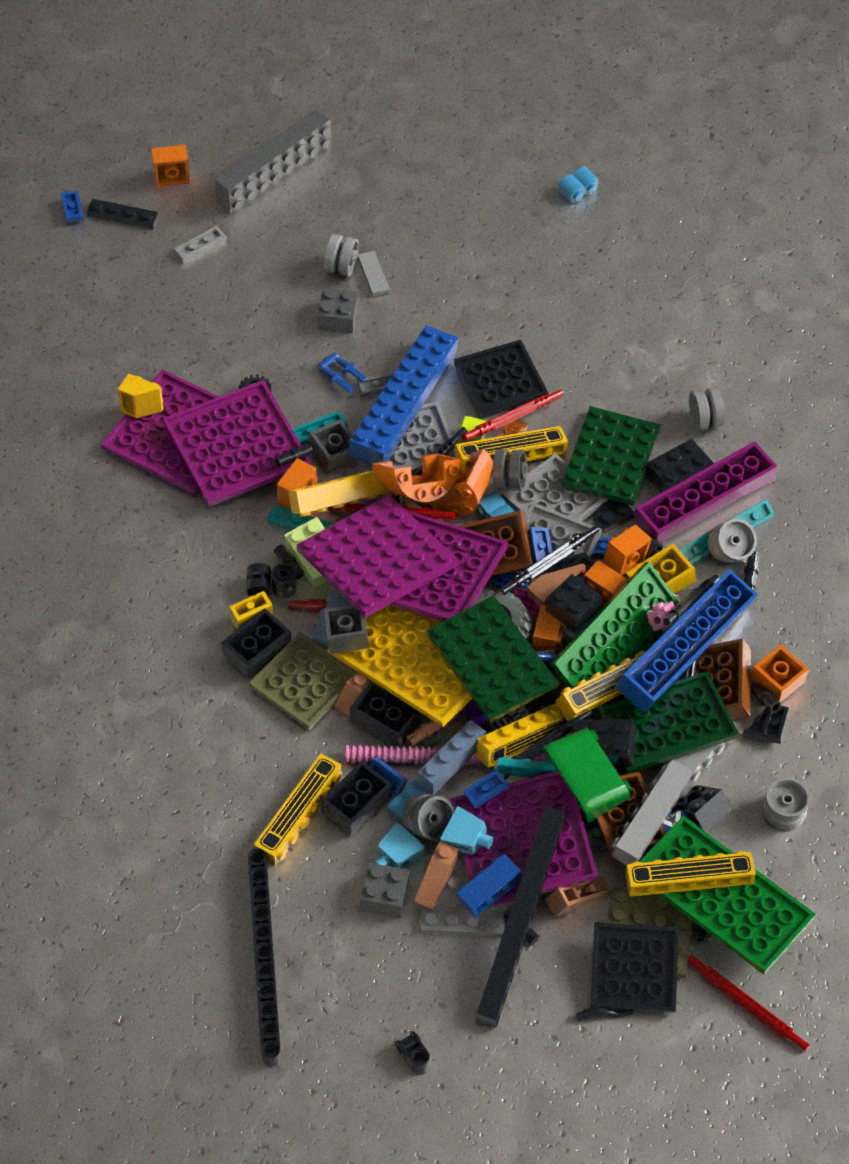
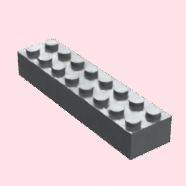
(272, 161)

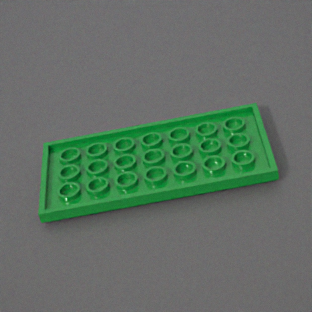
(616, 630)
(749, 919)

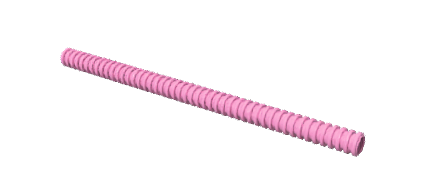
(405, 755)

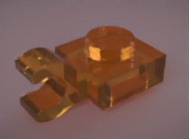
(515, 427)

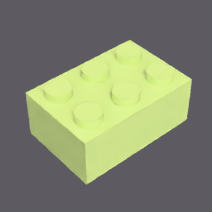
(298, 535)

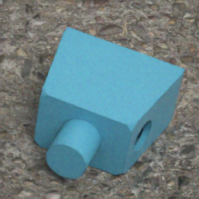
(466, 832)
(399, 848)

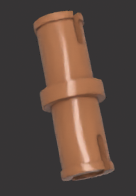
(423, 732)

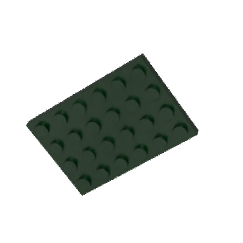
(611, 455)
(492, 658)
(679, 722)

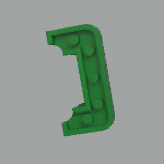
(587, 773)

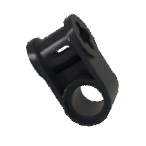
(412, 1050)

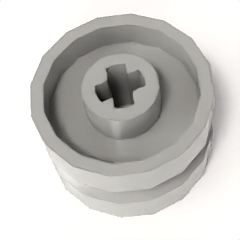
(341, 255)
(706, 408)
(732, 541)
(786, 803)

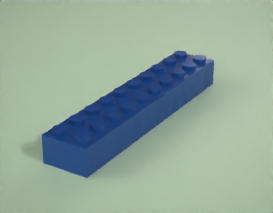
(403, 396)
(685, 641)

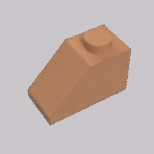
(350, 692)

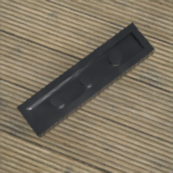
(122, 213)

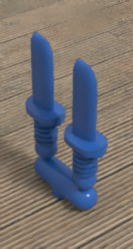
(336, 377)

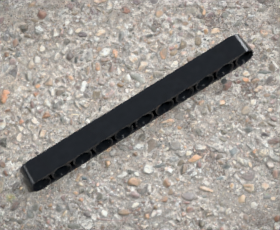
(520, 917)
(264, 964)

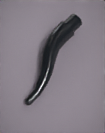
(592, 1012)

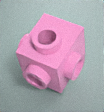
(658, 613)

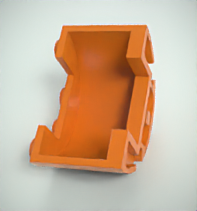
(437, 477)
(468, 487)

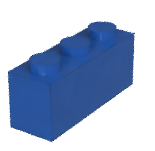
(489, 885)

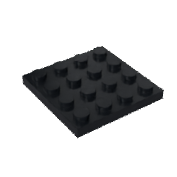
(500, 378)
(634, 967)

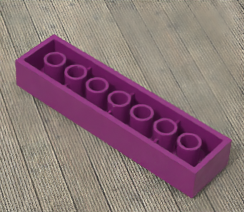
(706, 492)

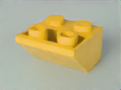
(139, 397)

